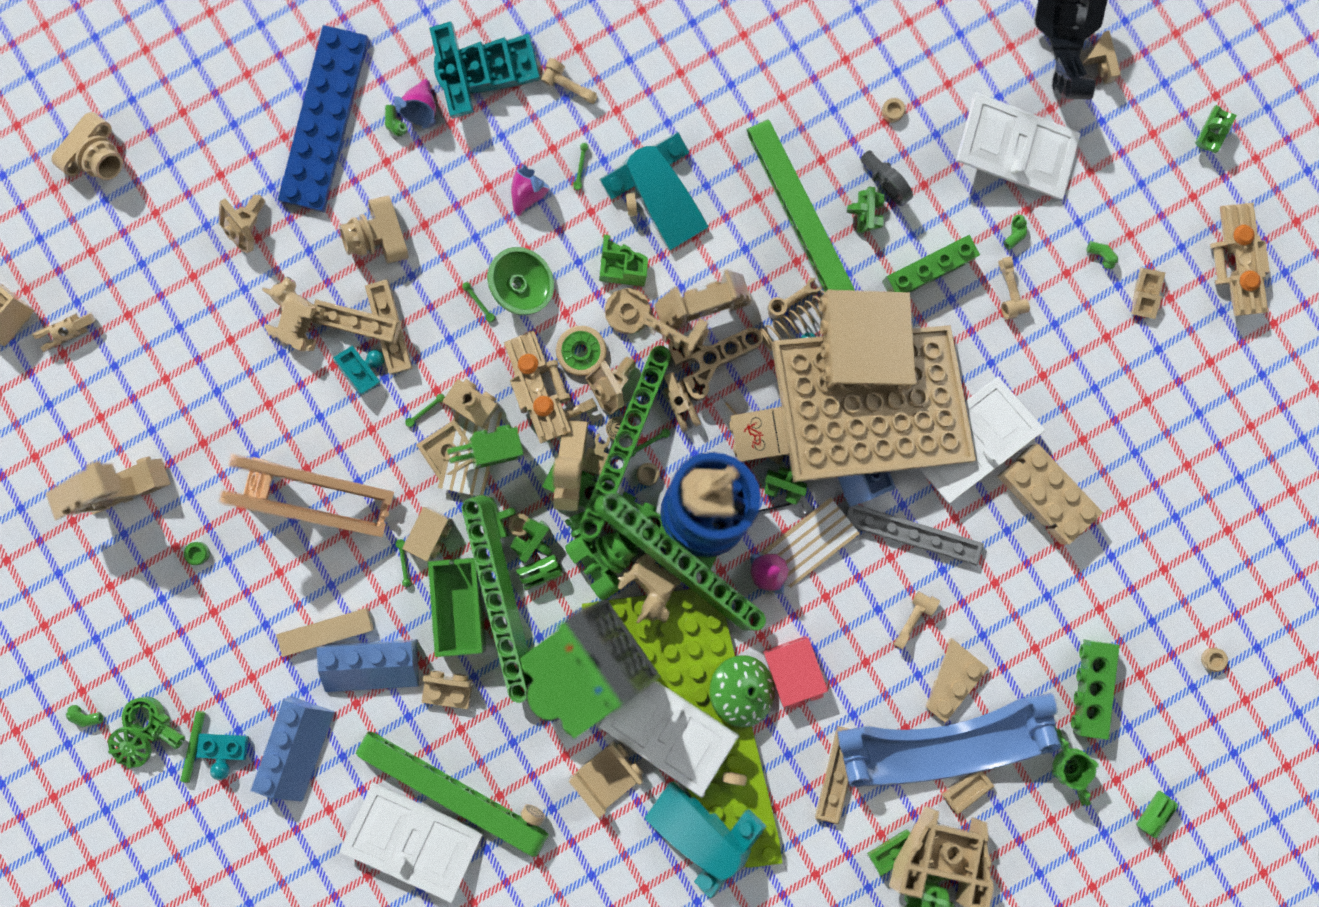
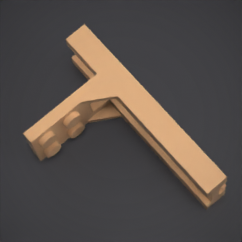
(258, 482)

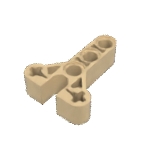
(705, 370)
(569, 467)

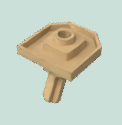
(239, 223)
(608, 384)
(709, 492)

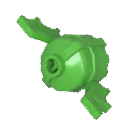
(1078, 772)
(932, 895)

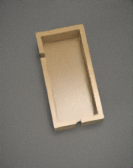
(1050, 494)

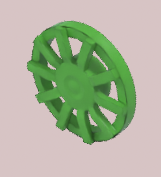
(129, 747)

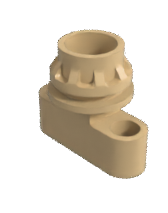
(89, 150)
(382, 230)

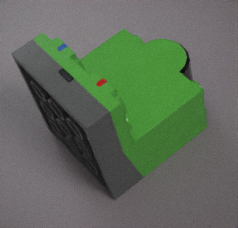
(586, 669)

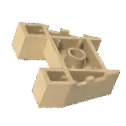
(678, 310)
(101, 487)
(947, 854)

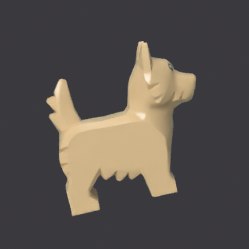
(295, 316)
(656, 583)

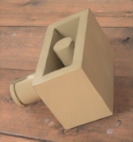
(471, 403)

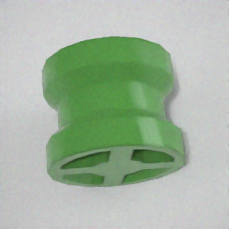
(574, 523)

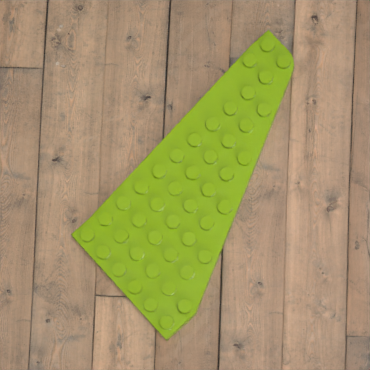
(686, 656)

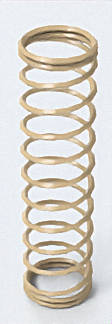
(766, 337)

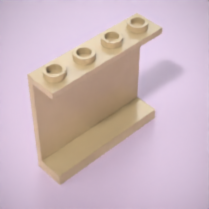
(867, 338)

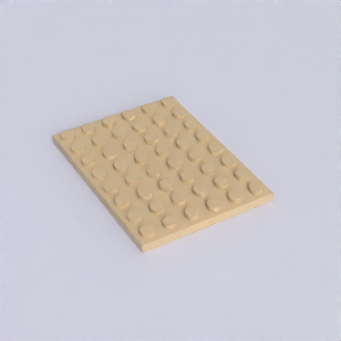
(871, 425)

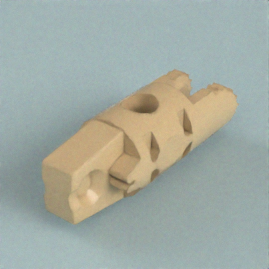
(73, 324)
(673, 391)

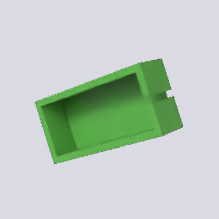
(456, 607)

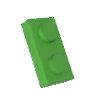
(886, 853)

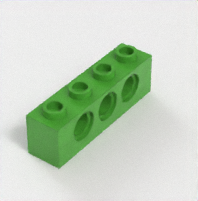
(932, 266)
(1102, 700)

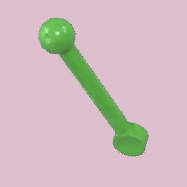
(577, 184)
(490, 317)
(410, 422)
(665, 433)
(399, 544)

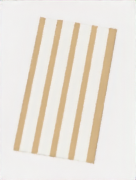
(467, 479)
(813, 540)

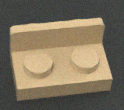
(447, 690)

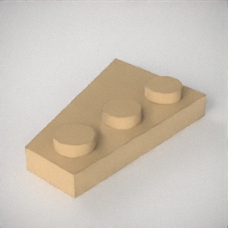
(955, 680)

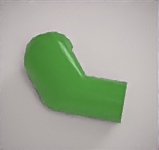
(392, 123)
(1018, 232)
(1105, 251)
(76, 717)

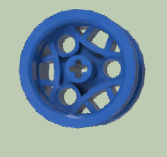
(697, 532)

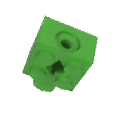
(490, 448)

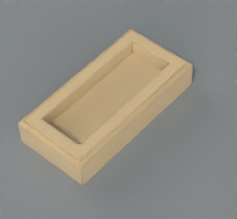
(967, 791)

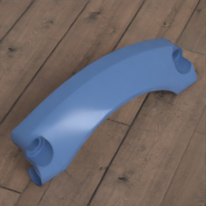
(954, 750)

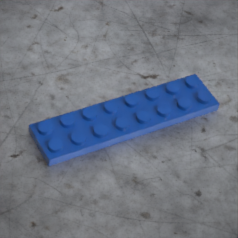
(323, 118)

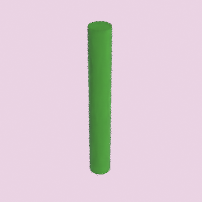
(192, 746)

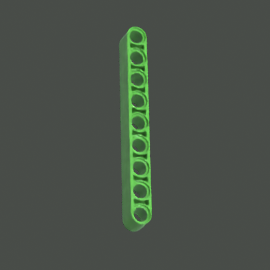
(798, 207)
(626, 431)
(670, 561)
(491, 588)
(451, 793)

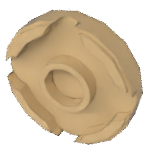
(626, 310)

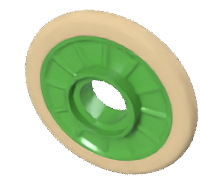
(566, 350)

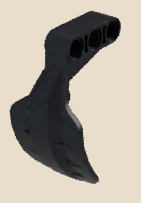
(1067, 26)

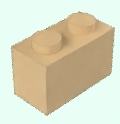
(428, 534)

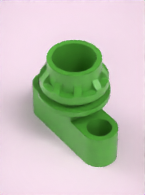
(608, 555)

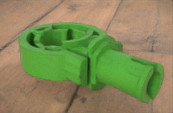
(158, 722)

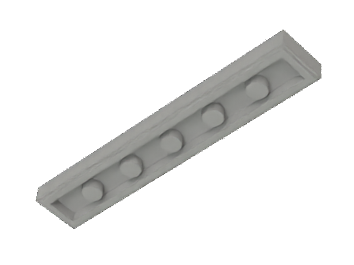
(915, 534)

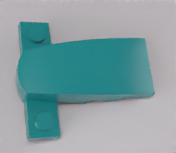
(479, 66)
(659, 190)
(704, 836)

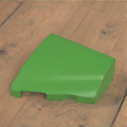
(622, 264)

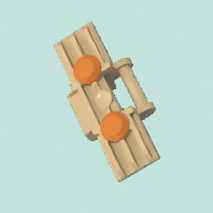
(1251, 258)
(530, 390)

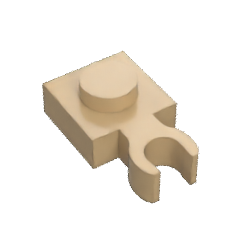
(596, 458)

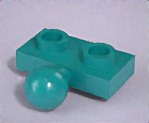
(358, 370)
(222, 748)

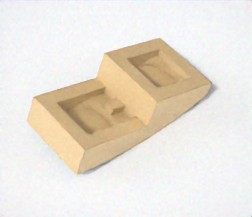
(1146, 293)

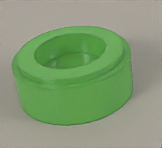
(196, 553)

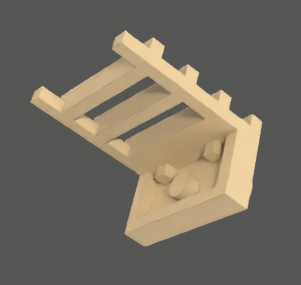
(697, 336)

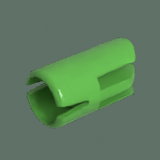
(540, 572)
(1157, 814)

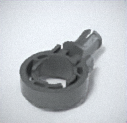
(889, 178)

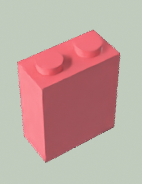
(795, 672)

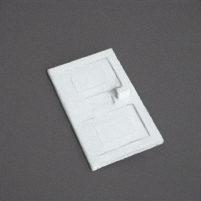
(1018, 146)
(998, 431)
(672, 735)
(411, 842)

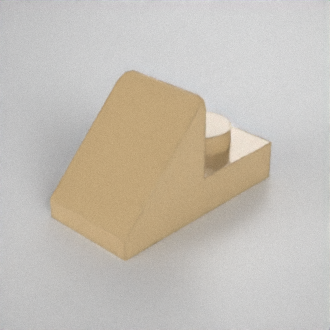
(1105, 56)

